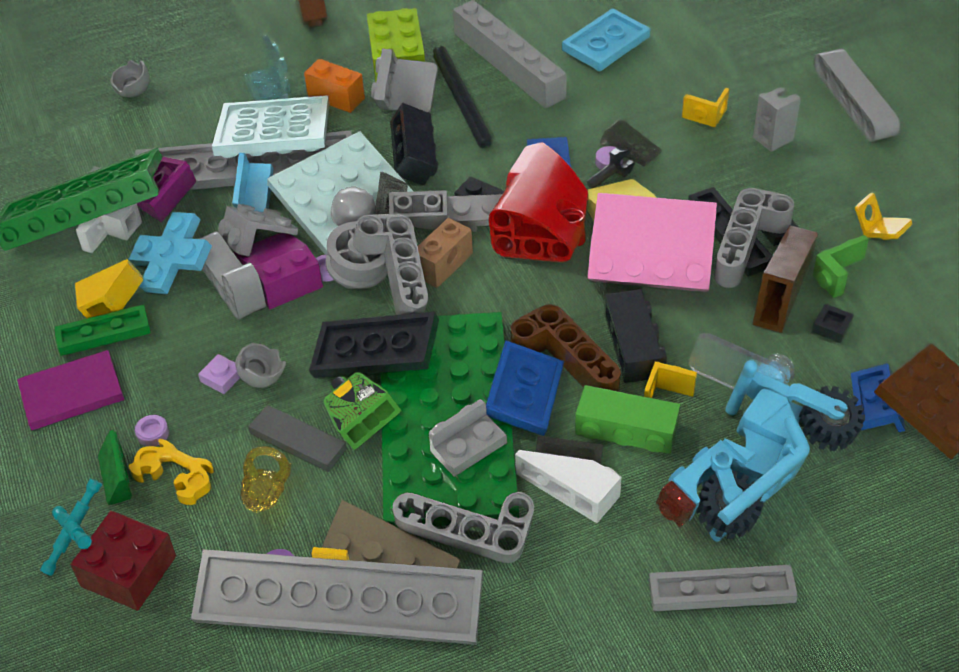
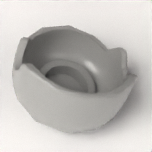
(130, 79)
(351, 204)
(259, 365)

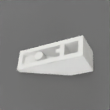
(574, 481)

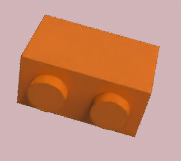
(339, 83)

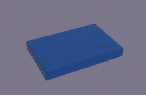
(524, 388)

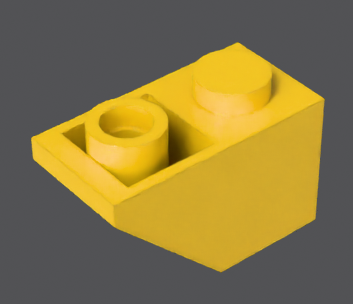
(107, 289)

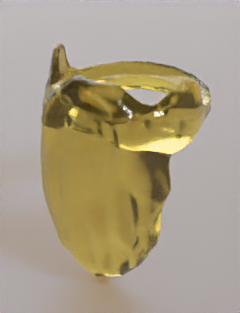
(263, 487)

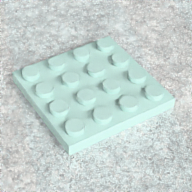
(272, 126)
(312, 183)

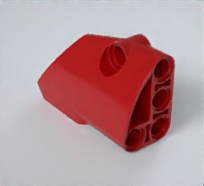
(540, 209)

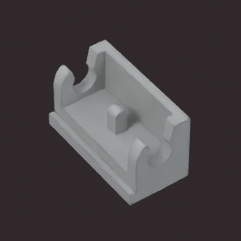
(776, 119)

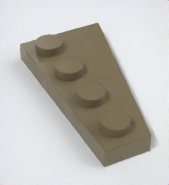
(377, 541)

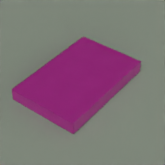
(69, 390)

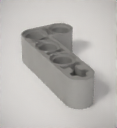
(752, 212)
(395, 239)
(236, 283)
(462, 520)

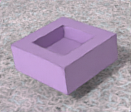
(219, 374)

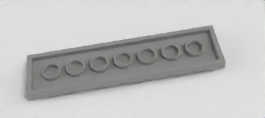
(217, 171)
(338, 596)

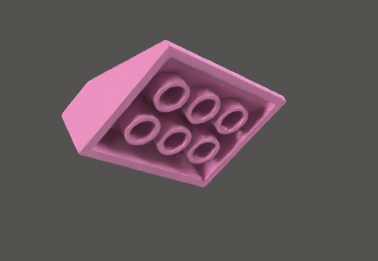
(652, 242)

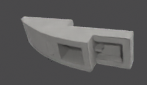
(432, 208)

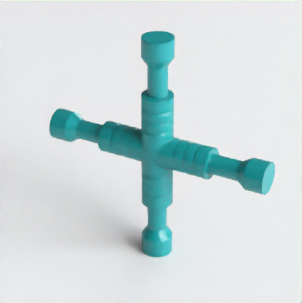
(71, 527)

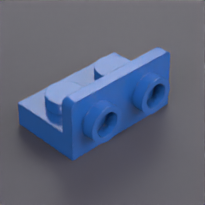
(875, 409)

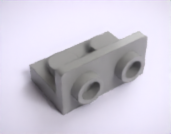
(465, 438)

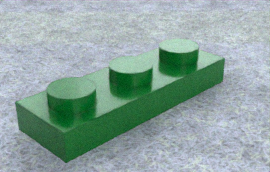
(102, 330)

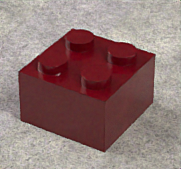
(124, 560)

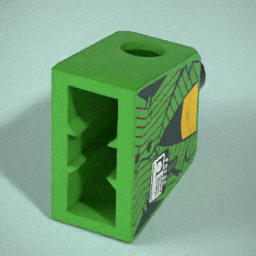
(359, 408)

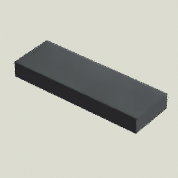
(297, 438)

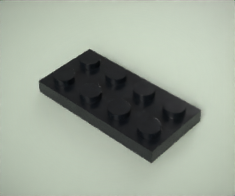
(375, 345)

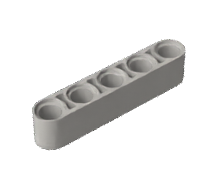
(857, 95)

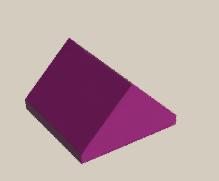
(173, 180)

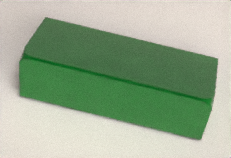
(114, 470)

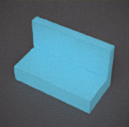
(251, 184)

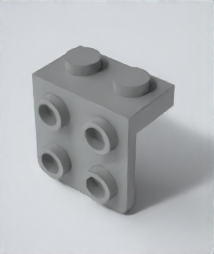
(403, 82)
(240, 226)

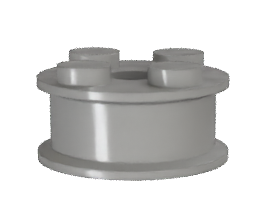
(350, 266)

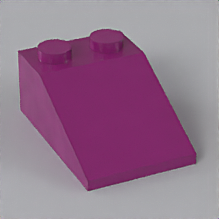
(284, 268)

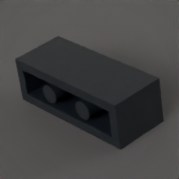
(413, 144)
(633, 334)

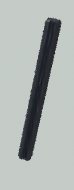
(462, 97)

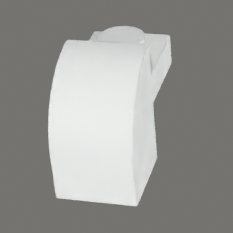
(117, 224)

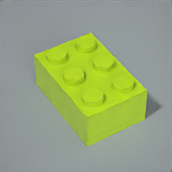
(395, 31)

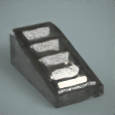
(620, 133)

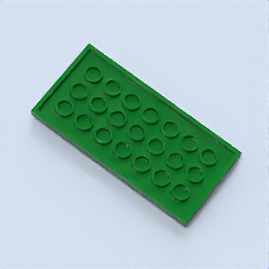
(457, 376)

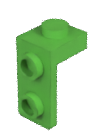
(830, 264)

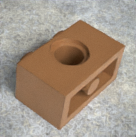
(445, 251)

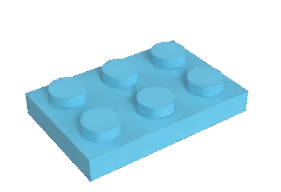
(606, 39)

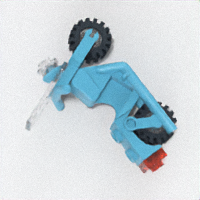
(743, 478)

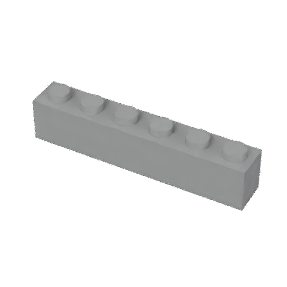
(510, 54)

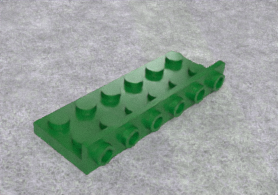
(79, 200)

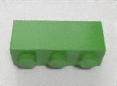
(627, 419)

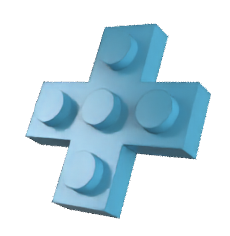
(170, 252)

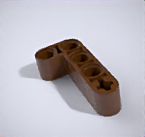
(555, 331)

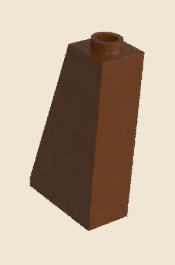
(784, 278)

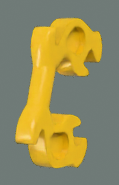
(195, 484)

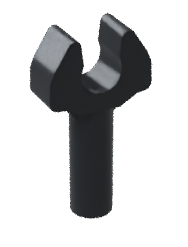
(614, 166)

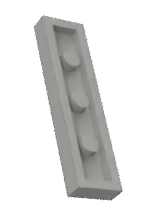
(722, 588)

